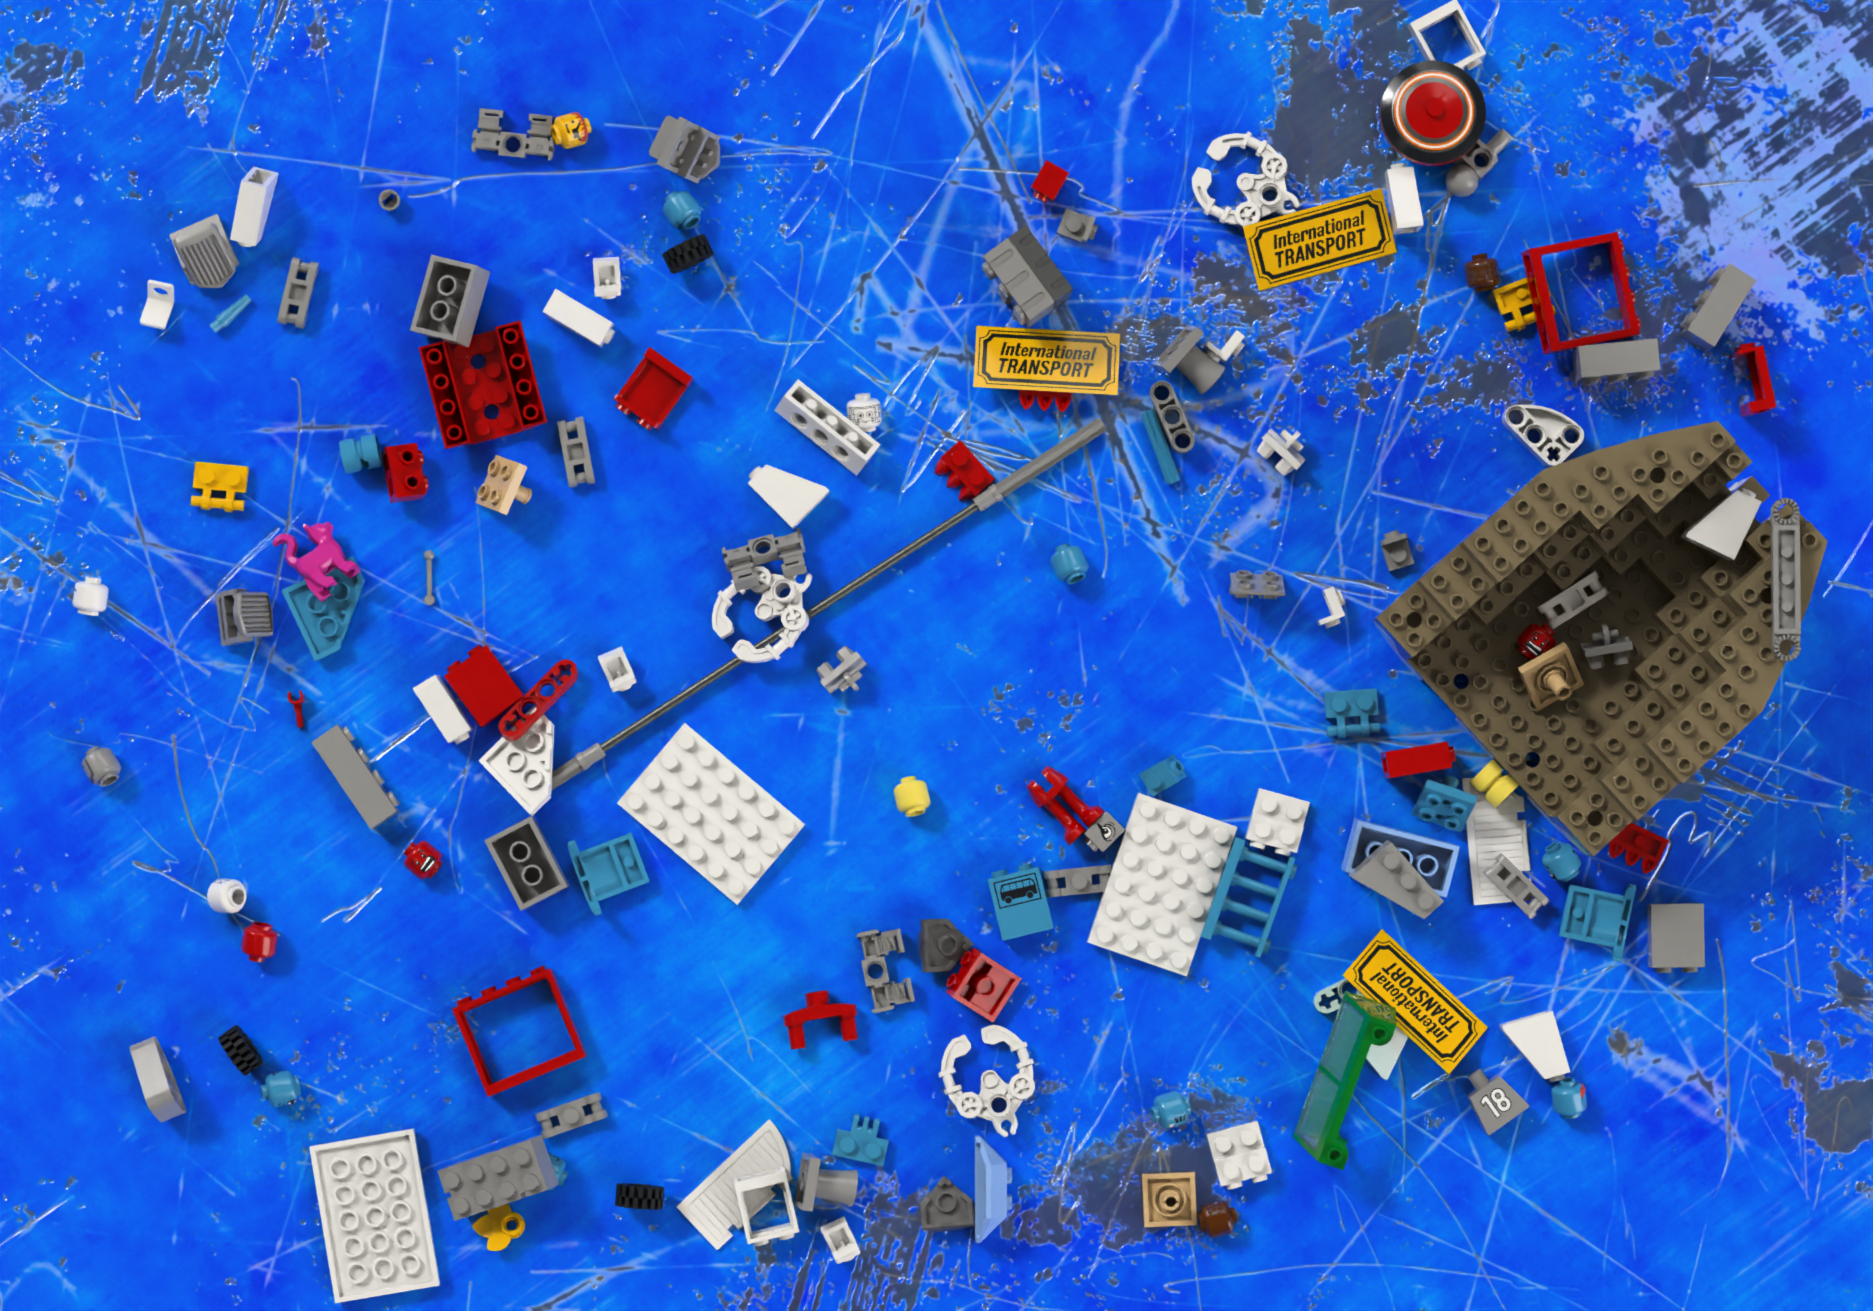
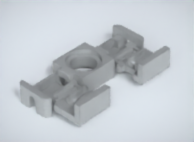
(534, 145)
(786, 546)
(884, 993)

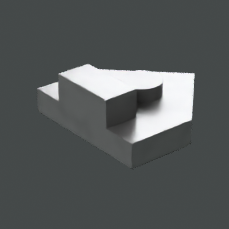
(940, 945)
(946, 1208)

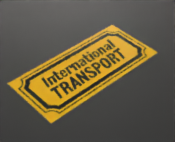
(1320, 239)
(1046, 360)
(1422, 1004)

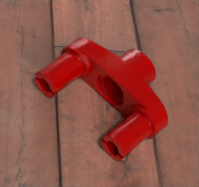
(820, 1007)

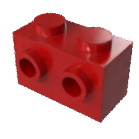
(404, 472)

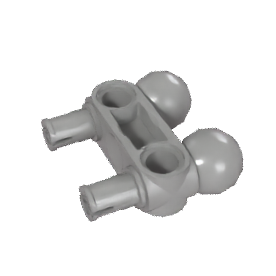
(1464, 177)

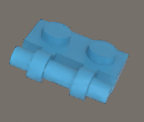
(1350, 704)

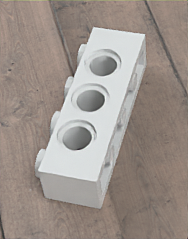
(827, 427)

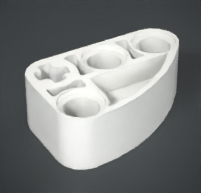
(1550, 426)

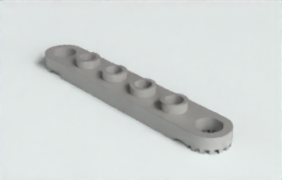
(1785, 579)

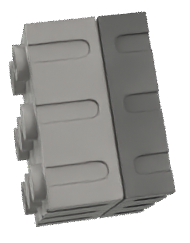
(1026, 277)

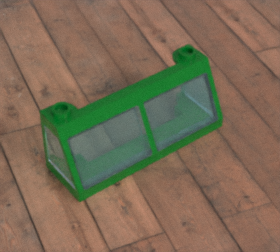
(1355, 1028)

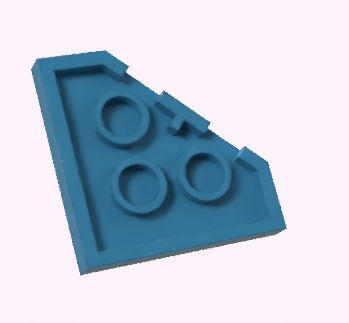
(325, 622)

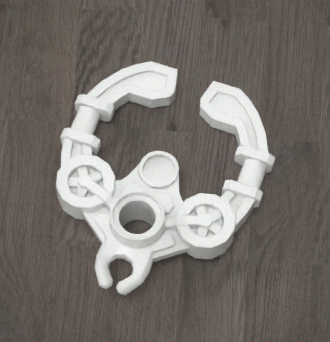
(1251, 185)
(770, 606)
(992, 1086)

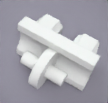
(1273, 442)

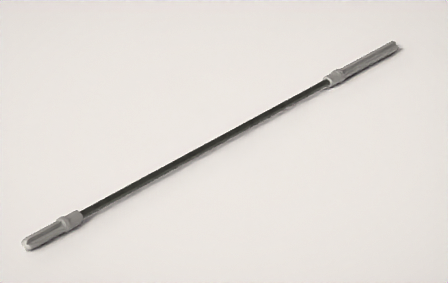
(981, 502)

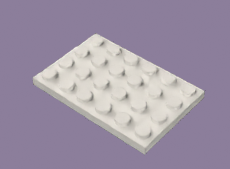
(711, 813)
(1162, 884)
(374, 1215)

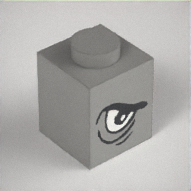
(1103, 832)

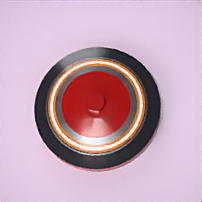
(1432, 113)

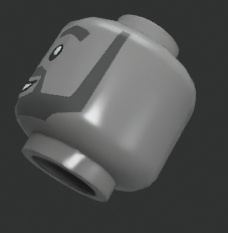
(101, 766)

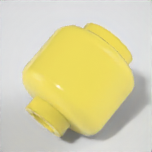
(912, 796)

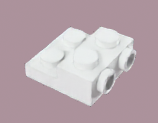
(1277, 822)
(1239, 1155)

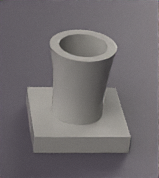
(1190, 360)
(823, 1184)

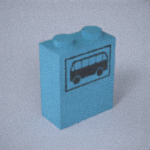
(1020, 902)

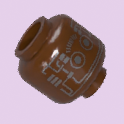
(1482, 273)
(1217, 1219)

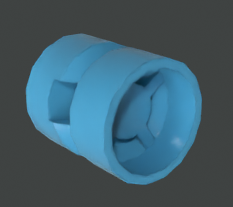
(360, 453)

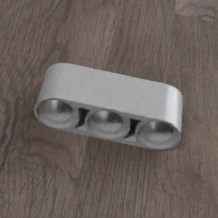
(1171, 404)

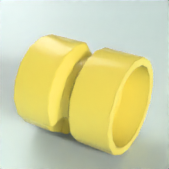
(1494, 783)

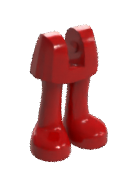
(1072, 827)

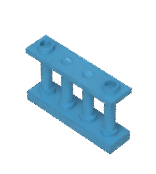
(1230, 877)

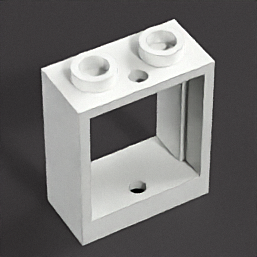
(1436, 16)
(759, 1180)

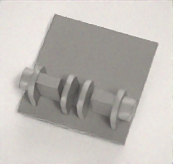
(1266, 584)

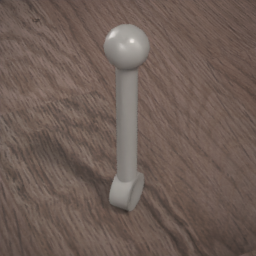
(429, 598)

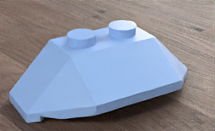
(990, 1189)

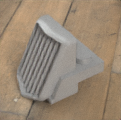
(686, 149)
(205, 253)
(243, 616)

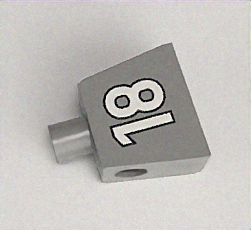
(1494, 1101)

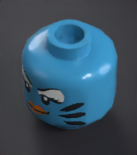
(1170, 1109)

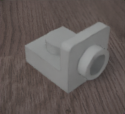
(1077, 226)
(1396, 550)

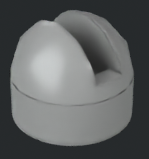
(393, 204)

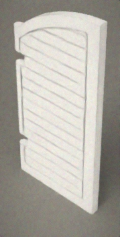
(1492, 833)
(714, 1202)

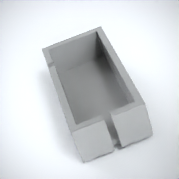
(498, 1177)

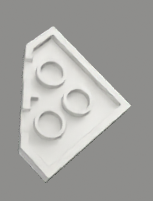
(525, 764)

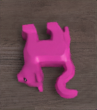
(320, 561)

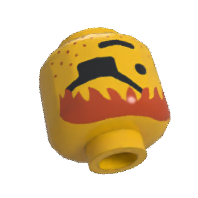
(570, 130)

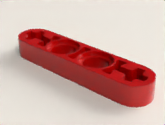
(534, 697)

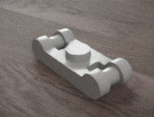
(298, 292)
(576, 452)
(1076, 880)
(1516, 886)
(571, 1115)

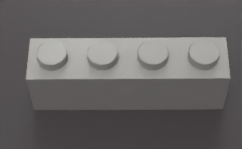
(355, 776)

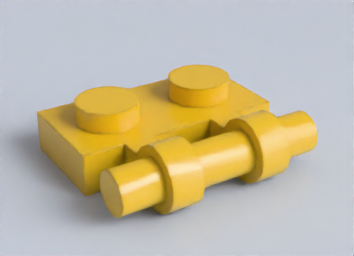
(1511, 299)
(220, 478)

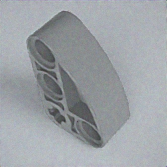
(157, 1080)

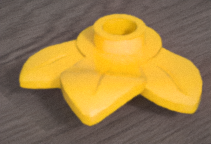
(495, 1227)

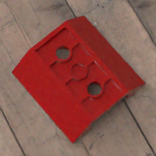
(464, 392)

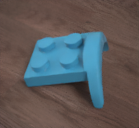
(608, 869)
(1598, 917)

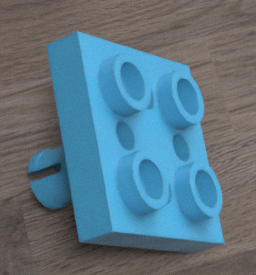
(1444, 804)

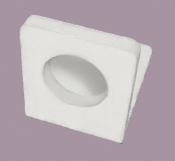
(158, 306)

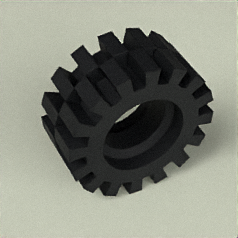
(687, 254)
(240, 1050)
(639, 1196)

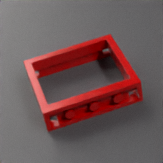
(1542, 302)
(492, 994)

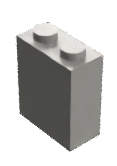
(1676, 936)

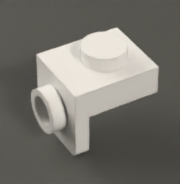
(607, 277)
(1232, 347)
(1334, 602)
(617, 670)
(840, 1240)

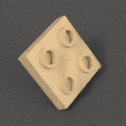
(503, 485)
(1551, 676)
(1169, 1199)

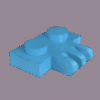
(861, 1142)

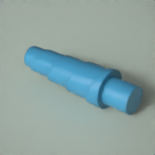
(229, 314)

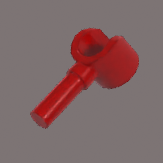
(297, 707)

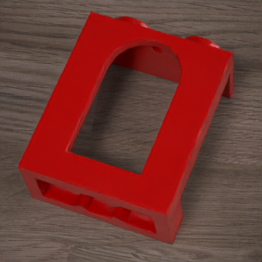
(1759, 377)

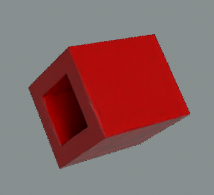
(1049, 182)

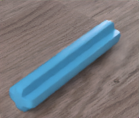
(1160, 447)

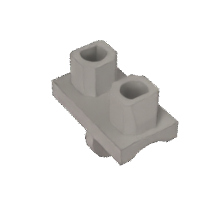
(1607, 643)
(845, 674)

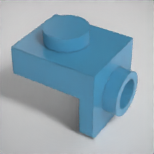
(1163, 775)

